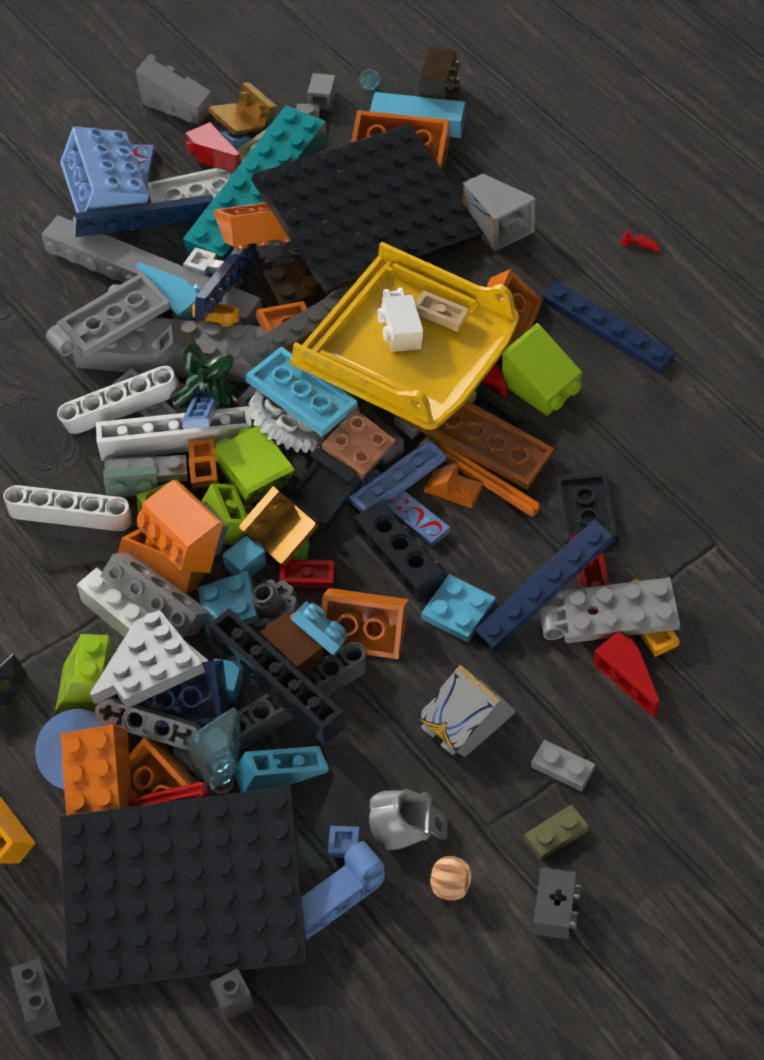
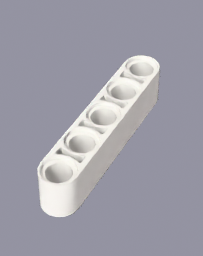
(106, 405)
(52, 505)

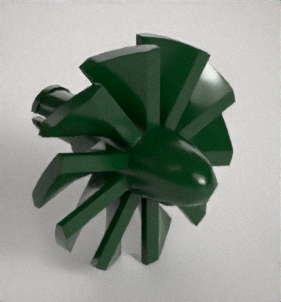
(205, 375)

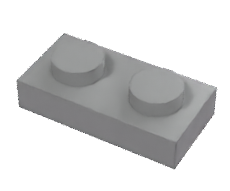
(562, 765)

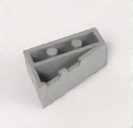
(171, 93)

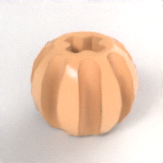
(450, 878)

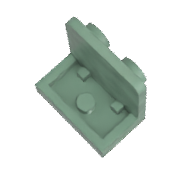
(129, 481)

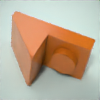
(453, 487)

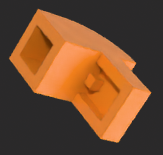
(202, 463)

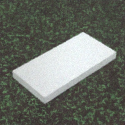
(189, 185)

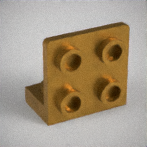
(250, 113)
(278, 526)

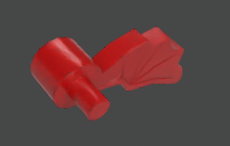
(641, 240)

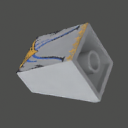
(499, 210)
(464, 712)

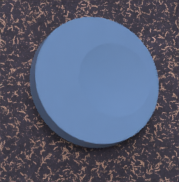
(48, 744)

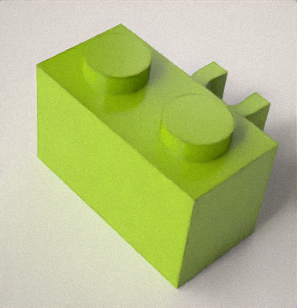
(228, 505)

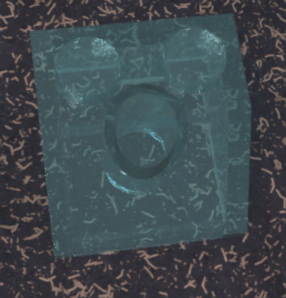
(216, 749)

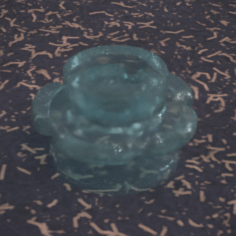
(369, 79)

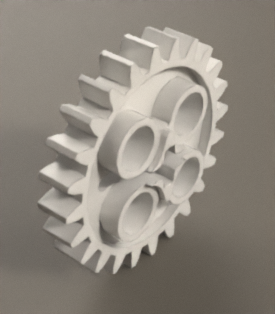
(282, 425)

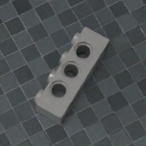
(154, 593)

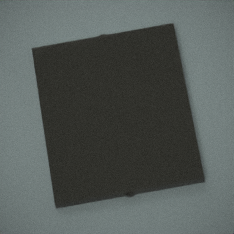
(79, 546)

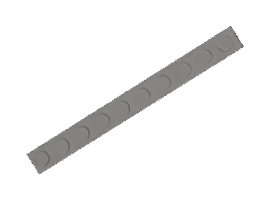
(119, 259)

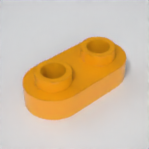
(223, 314)

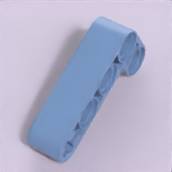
(343, 889)

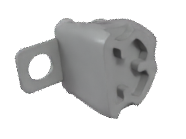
(404, 818)

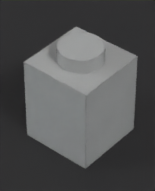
(322, 91)

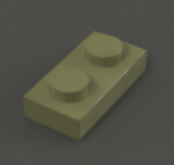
(556, 832)

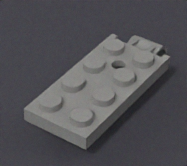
(114, 314)
(621, 607)

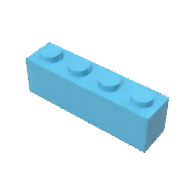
(422, 107)

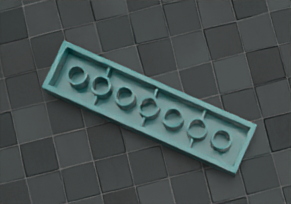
(286, 140)

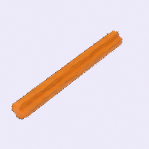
(490, 481)

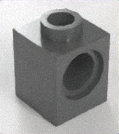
(232, 995)

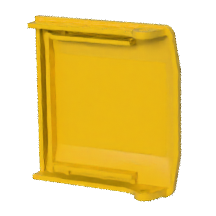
(413, 384)

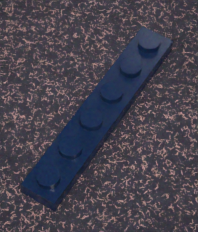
(139, 216)
(222, 281)
(608, 327)
(544, 584)

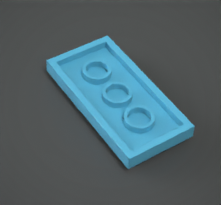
(300, 393)

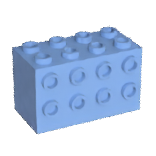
(102, 170)

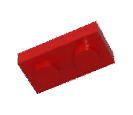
(308, 573)

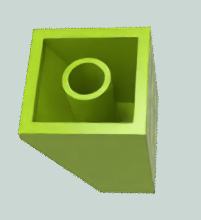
(540, 371)
(252, 464)
(82, 672)

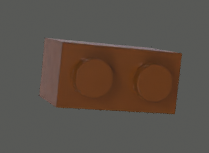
(294, 644)

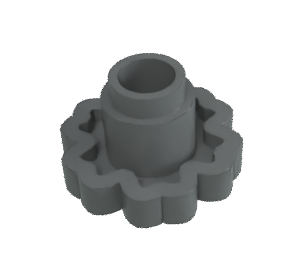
(273, 601)

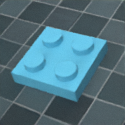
(232, 593)
(458, 608)
(326, 633)

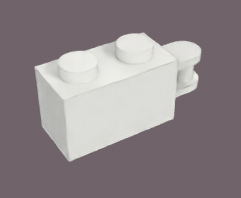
(400, 321)

